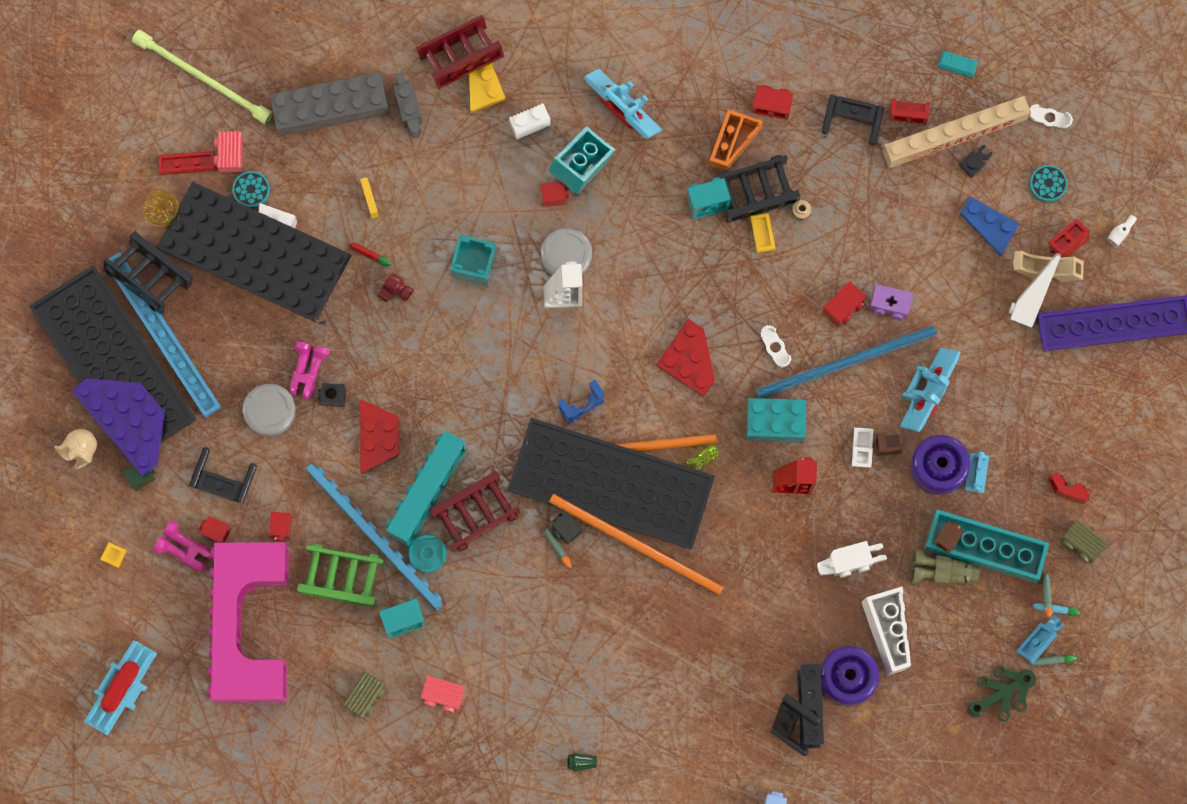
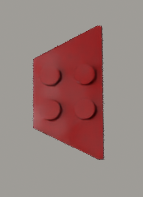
(377, 436)

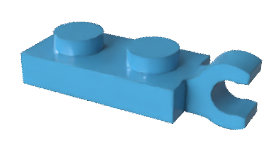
(1039, 639)

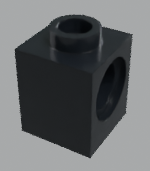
(338, 401)

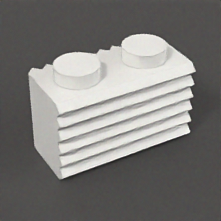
(529, 121)

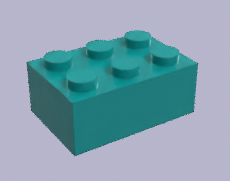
(581, 160)
(776, 420)

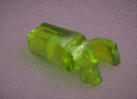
(704, 456)

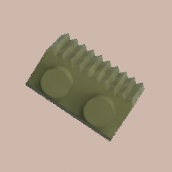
(1084, 542)
(364, 695)

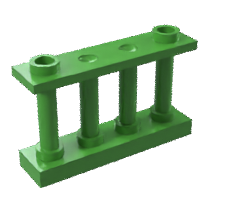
(346, 595)

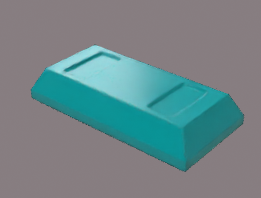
(957, 64)

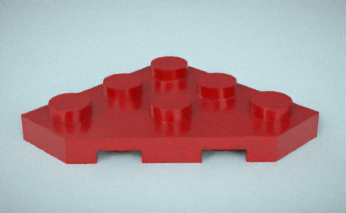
(689, 359)

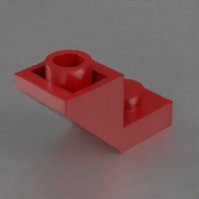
(1074, 493)

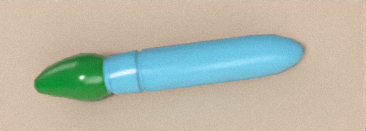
(1059, 609)

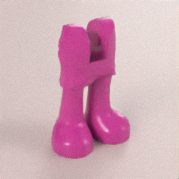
(304, 351)
(164, 546)

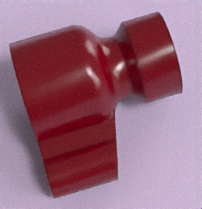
(393, 286)

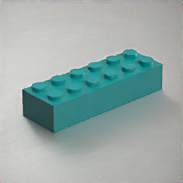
(426, 489)
(991, 547)

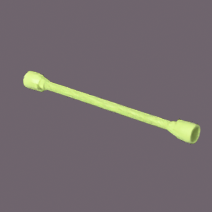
(259, 112)

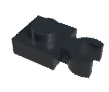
(974, 163)

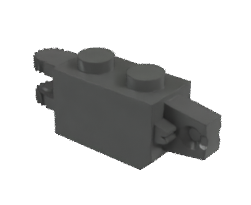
(408, 105)

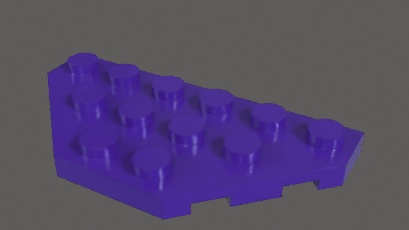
(127, 417)

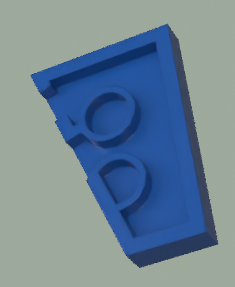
(992, 225)

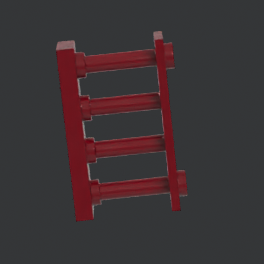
(466, 65)
(458, 502)

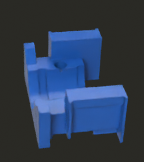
(595, 399)

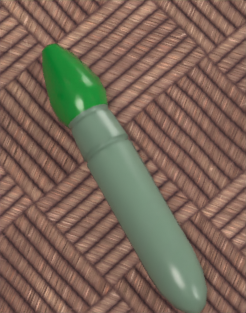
(1054, 660)

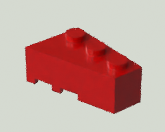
(796, 477)

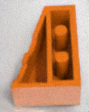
(733, 139)

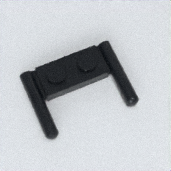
(856, 111)
(218, 484)
(787, 719)

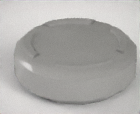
(563, 247)
(269, 410)

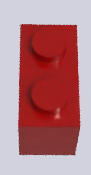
(772, 102)
(844, 304)

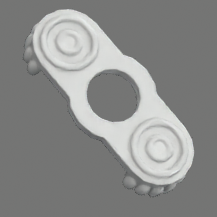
(1061, 120)
(770, 336)

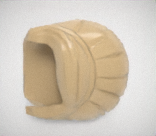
(79, 446)

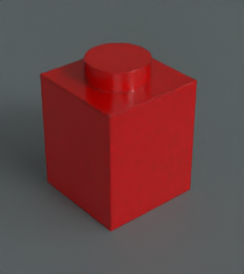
(554, 194)
(280, 526)
(214, 530)

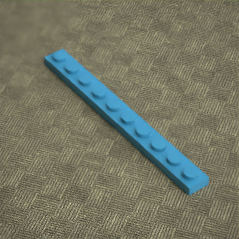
(171, 349)
(380, 542)

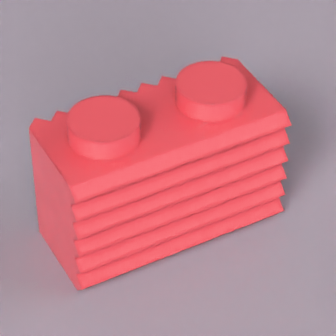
(229, 151)
(442, 693)

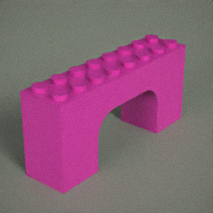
(235, 573)

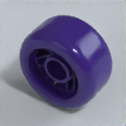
(931, 476)
(845, 691)

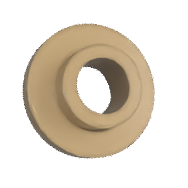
(801, 214)

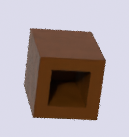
(948, 537)

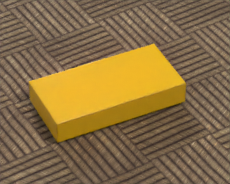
(369, 198)
(762, 233)

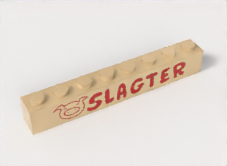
(956, 132)

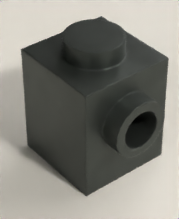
(565, 528)

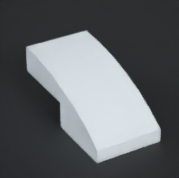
(862, 447)

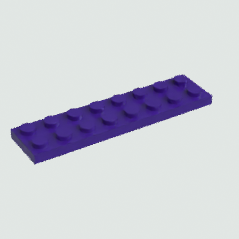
(1113, 323)

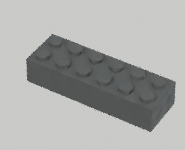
(329, 104)

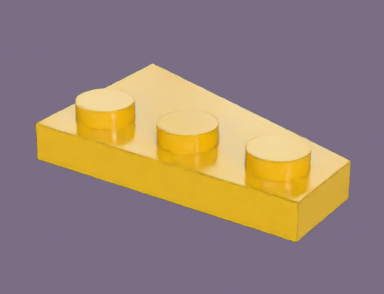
(484, 88)

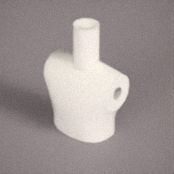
(1120, 232)

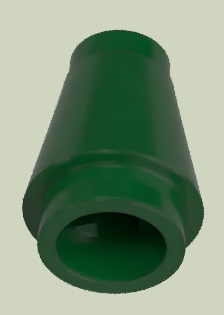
(581, 762)

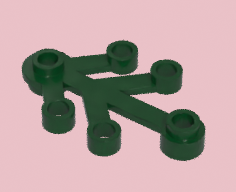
(1004, 691)

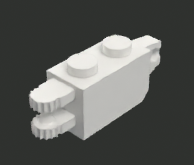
(849, 559)

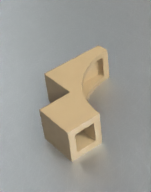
(1031, 265)

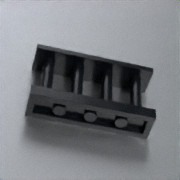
(770, 201)
(151, 256)
(810, 697)

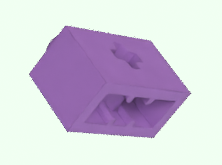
(900, 299)

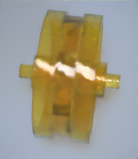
(160, 208)

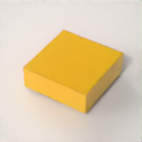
(113, 555)

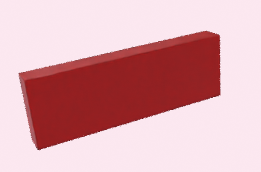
(186, 163)

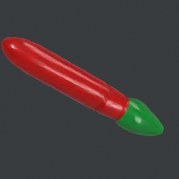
(370, 254)

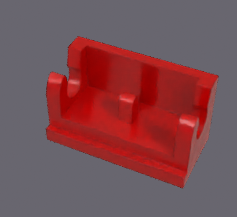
(909, 112)
(1069, 239)

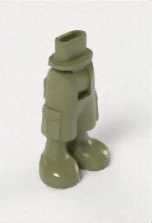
(945, 569)

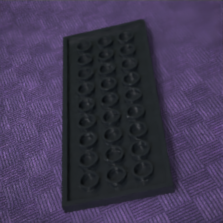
(254, 252)
(105, 345)
(612, 483)

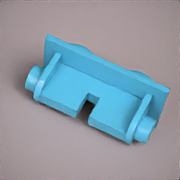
(978, 472)

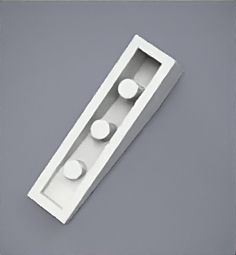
(1030, 300)

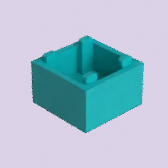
(708, 198)
(473, 259)
(402, 618)

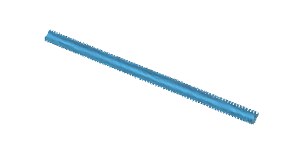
(846, 361)

